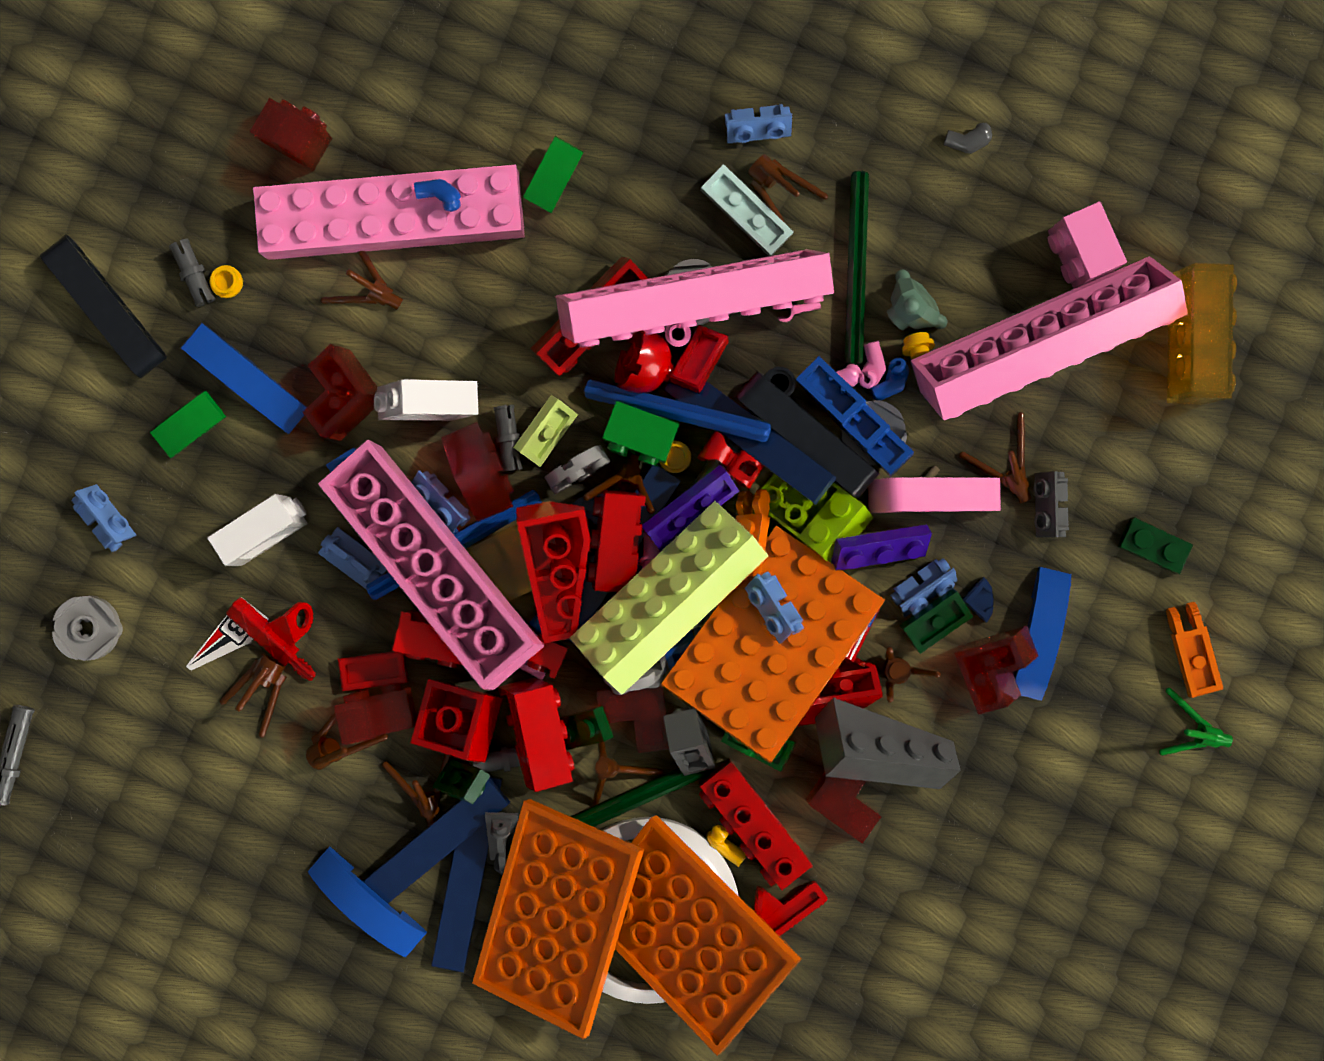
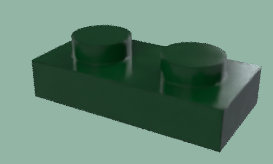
(1155, 545)
(936, 620)
(586, 728)
(461, 781)

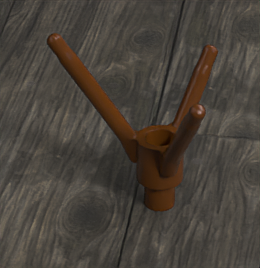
(378, 291)
(1016, 477)
(627, 479)
(609, 768)
(425, 801)

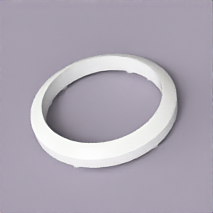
(628, 830)

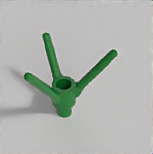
(1204, 735)

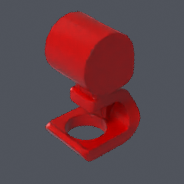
(740, 466)

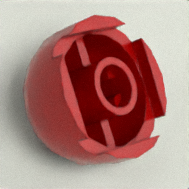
(644, 364)

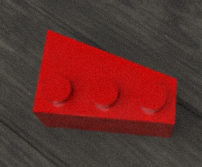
(615, 539)
(420, 640)
(538, 733)

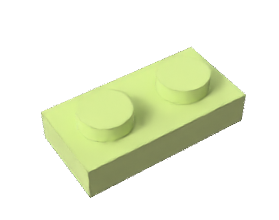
(545, 430)

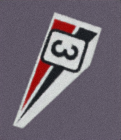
(222, 641)

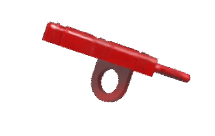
(278, 635)
(785, 915)

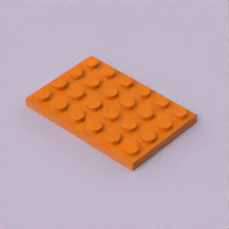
(750, 681)
(557, 917)
(698, 940)

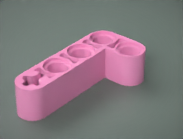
(934, 495)

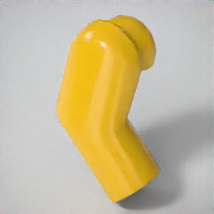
(718, 840)

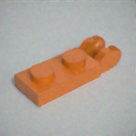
(756, 523)
(1194, 652)

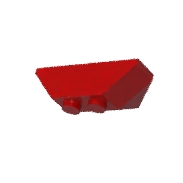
(850, 683)

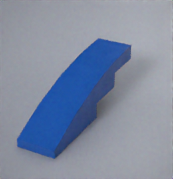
(244, 378)
(854, 416)

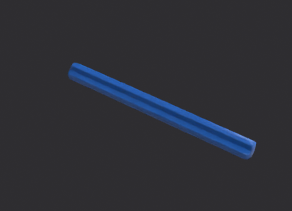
(680, 411)
(466, 537)

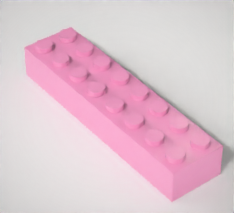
(386, 213)
(694, 296)
(1049, 337)
(431, 565)

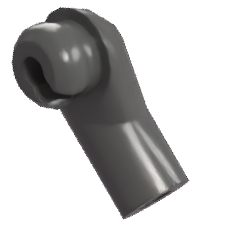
(971, 141)

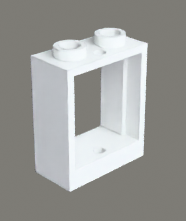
(426, 400)
(258, 530)

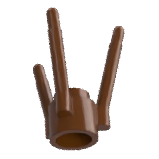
(769, 172)
(898, 671)
(264, 672)
(327, 750)

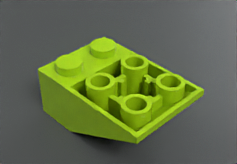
(820, 524)

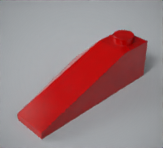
(555, 553)

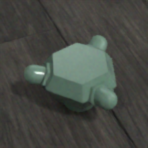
(913, 305)

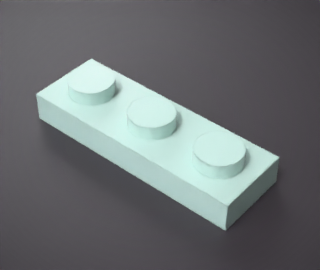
(746, 210)

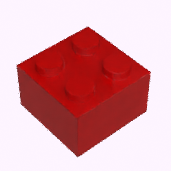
(456, 721)

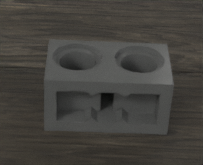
(689, 741)

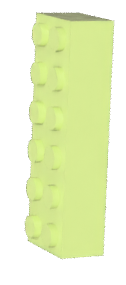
(668, 597)

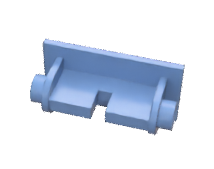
(772, 124)
(433, 491)
(93, 506)
(351, 558)
(935, 582)
(765, 593)

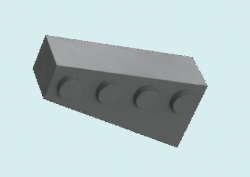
(882, 750)

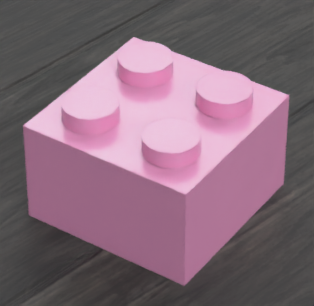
(1086, 245)

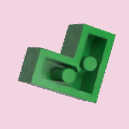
(639, 433)

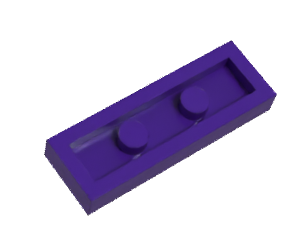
(687, 507)
(881, 547)

